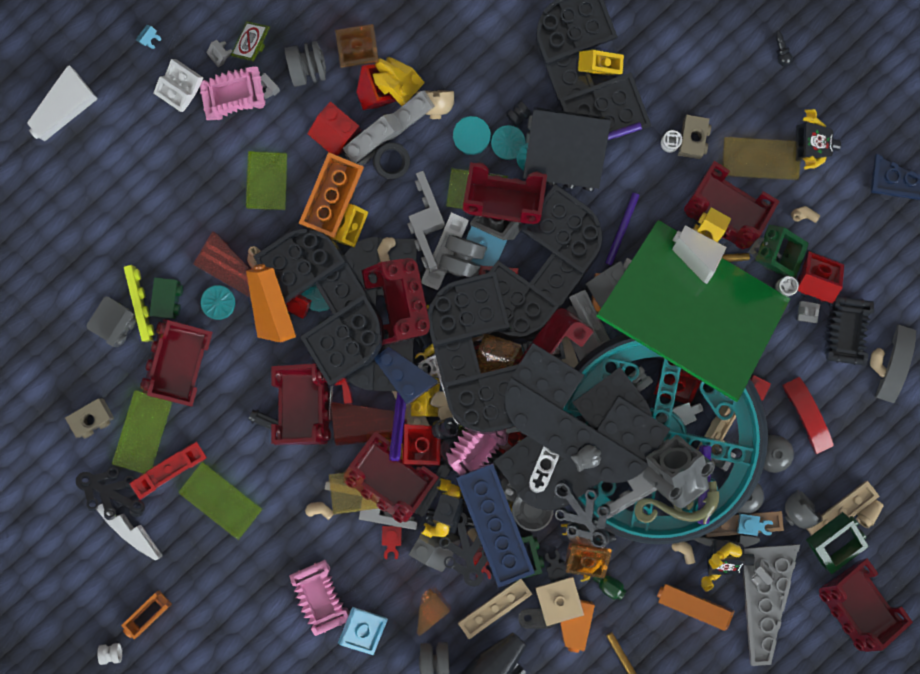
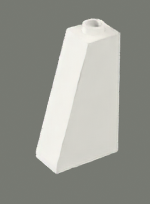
(61, 105)

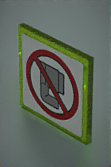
(250, 41)

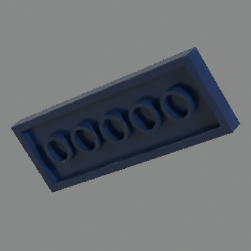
(495, 525)

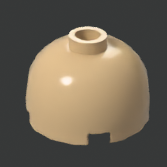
(442, 101)

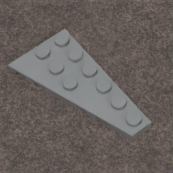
(767, 602)

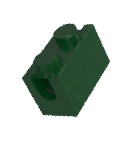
(166, 298)

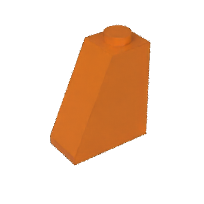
(577, 629)

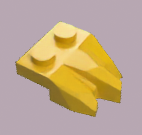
(397, 79)

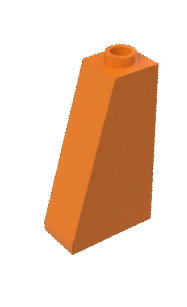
(268, 305)
(695, 606)

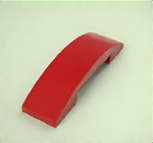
(809, 414)
(167, 469)

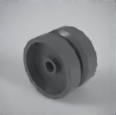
(434, 663)

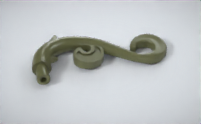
(704, 513)

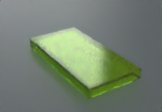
(141, 432)
(220, 500)

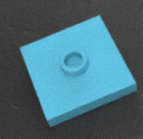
(494, 246)
(362, 630)

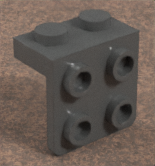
(112, 321)

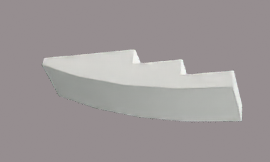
(135, 536)

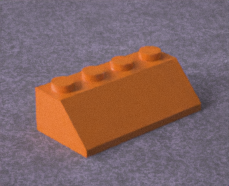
(331, 195)

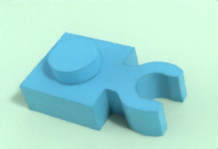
(751, 525)

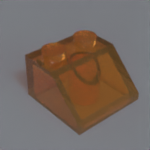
(357, 45)
(497, 353)
(587, 560)
(432, 609)

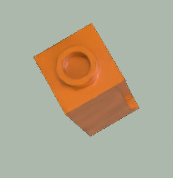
(131, 629)

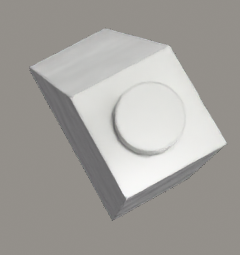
(698, 252)

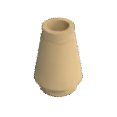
(869, 514)

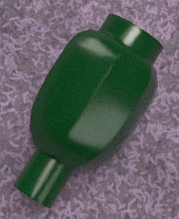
(611, 587)

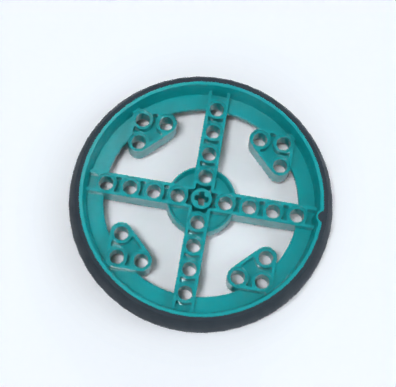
(746, 468)

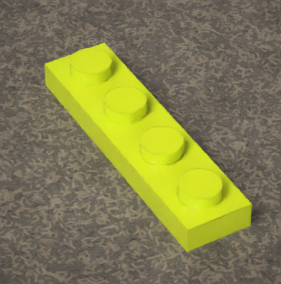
(137, 295)

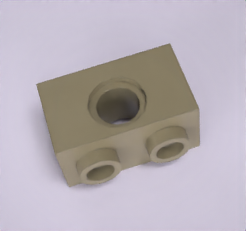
(695, 125)
(78, 419)

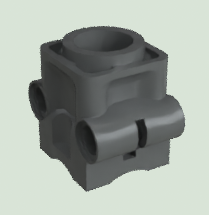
(678, 471)

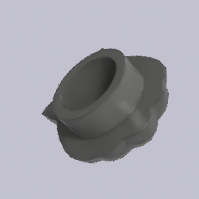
(587, 458)

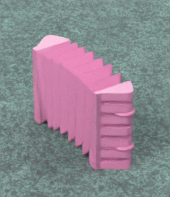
(232, 92)
(474, 449)
(318, 598)

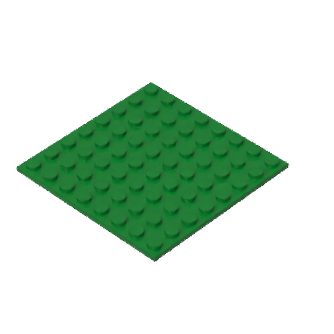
(701, 327)

